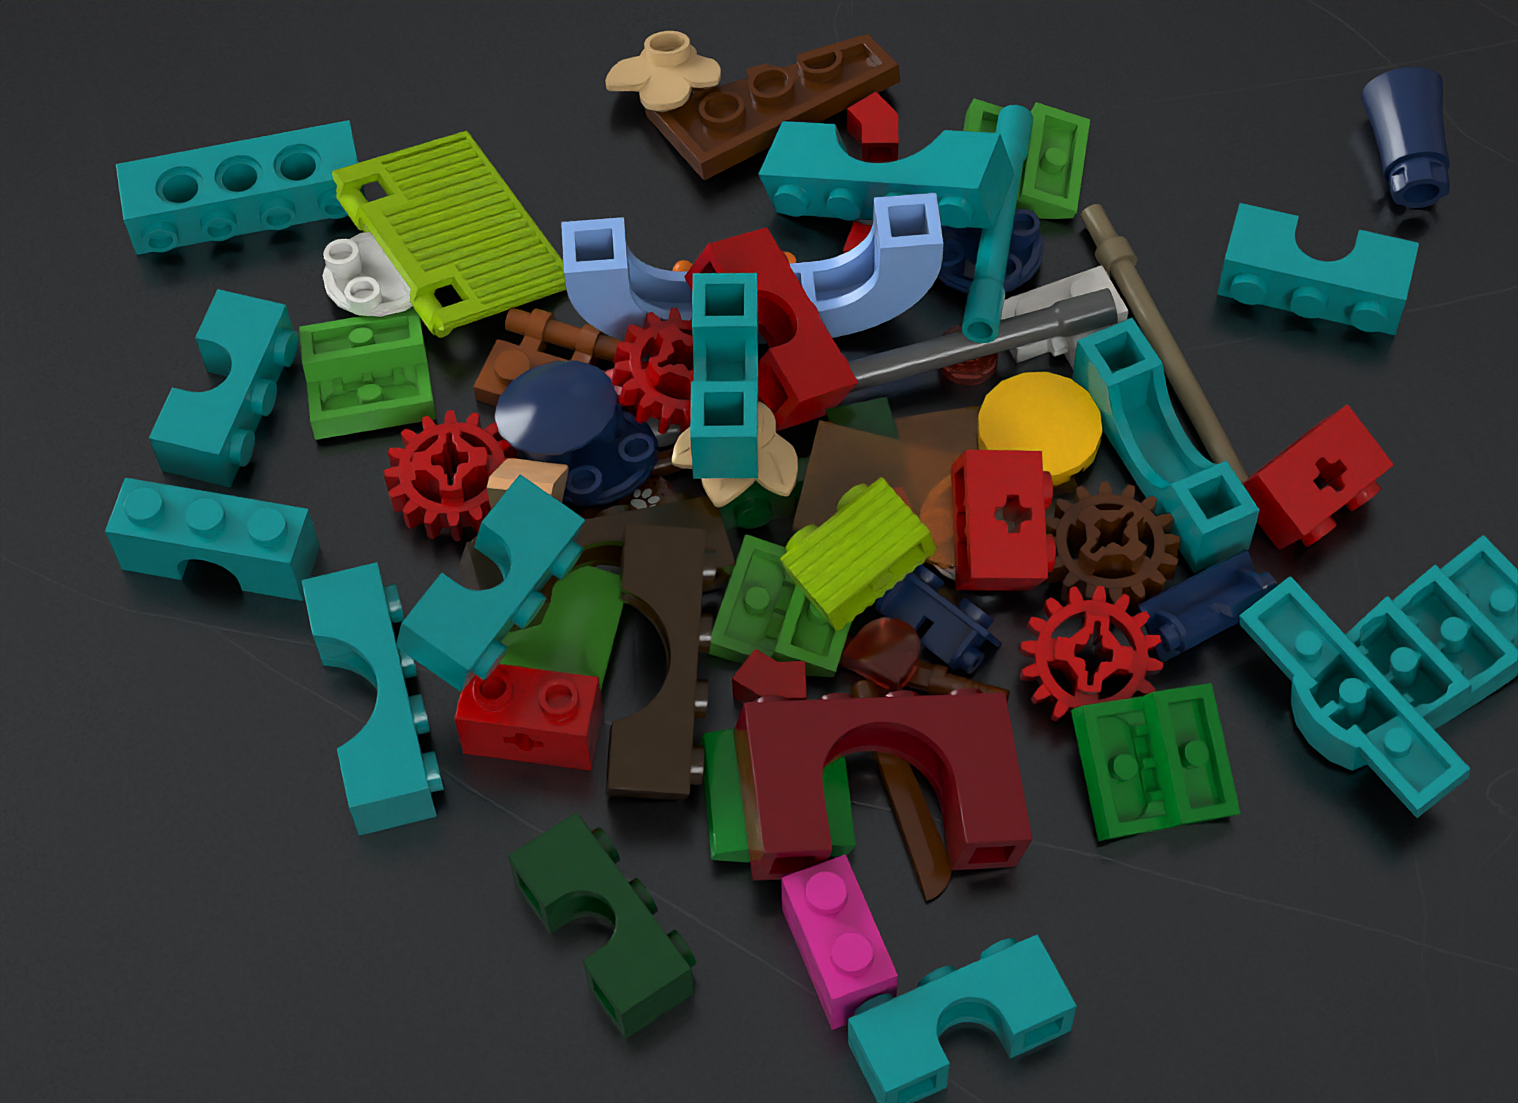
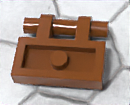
(539, 329)

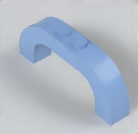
(850, 291)

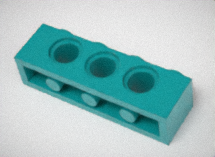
(235, 187)

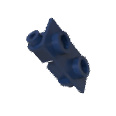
(1204, 604)
(956, 629)

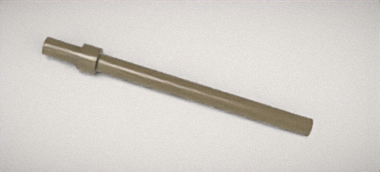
(1119, 263)

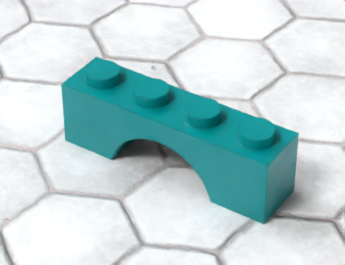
(815, 176)
(1137, 416)
(383, 765)

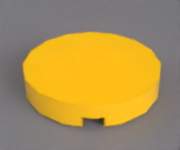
(1042, 415)

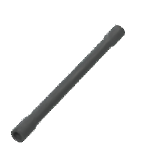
(1059, 320)

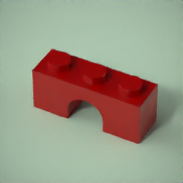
(803, 365)

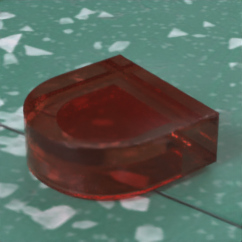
(884, 652)

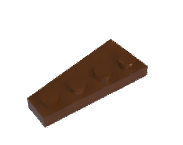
(743, 116)

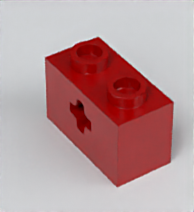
(1340, 457)
(983, 548)
(532, 717)

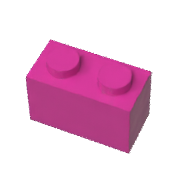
(837, 938)

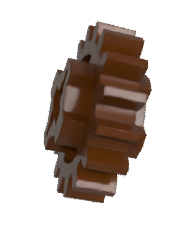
(1108, 545)

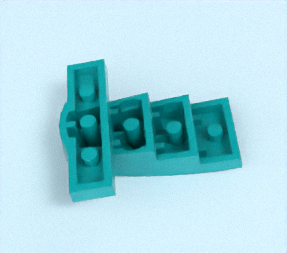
(1398, 670)

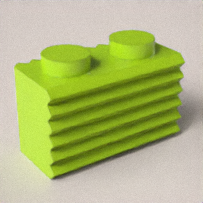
(857, 552)

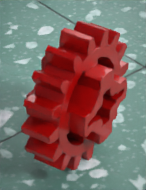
(665, 384)
(423, 470)
(1059, 652)

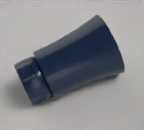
(1410, 133)

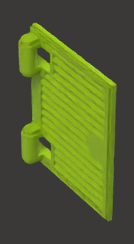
(453, 225)

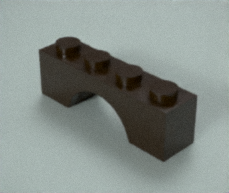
(603, 543)
(664, 579)

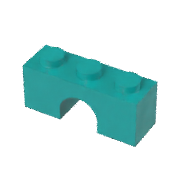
(1272, 271)
(724, 376)
(214, 430)
(260, 542)
(462, 629)
(1007, 990)

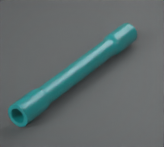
(986, 291)

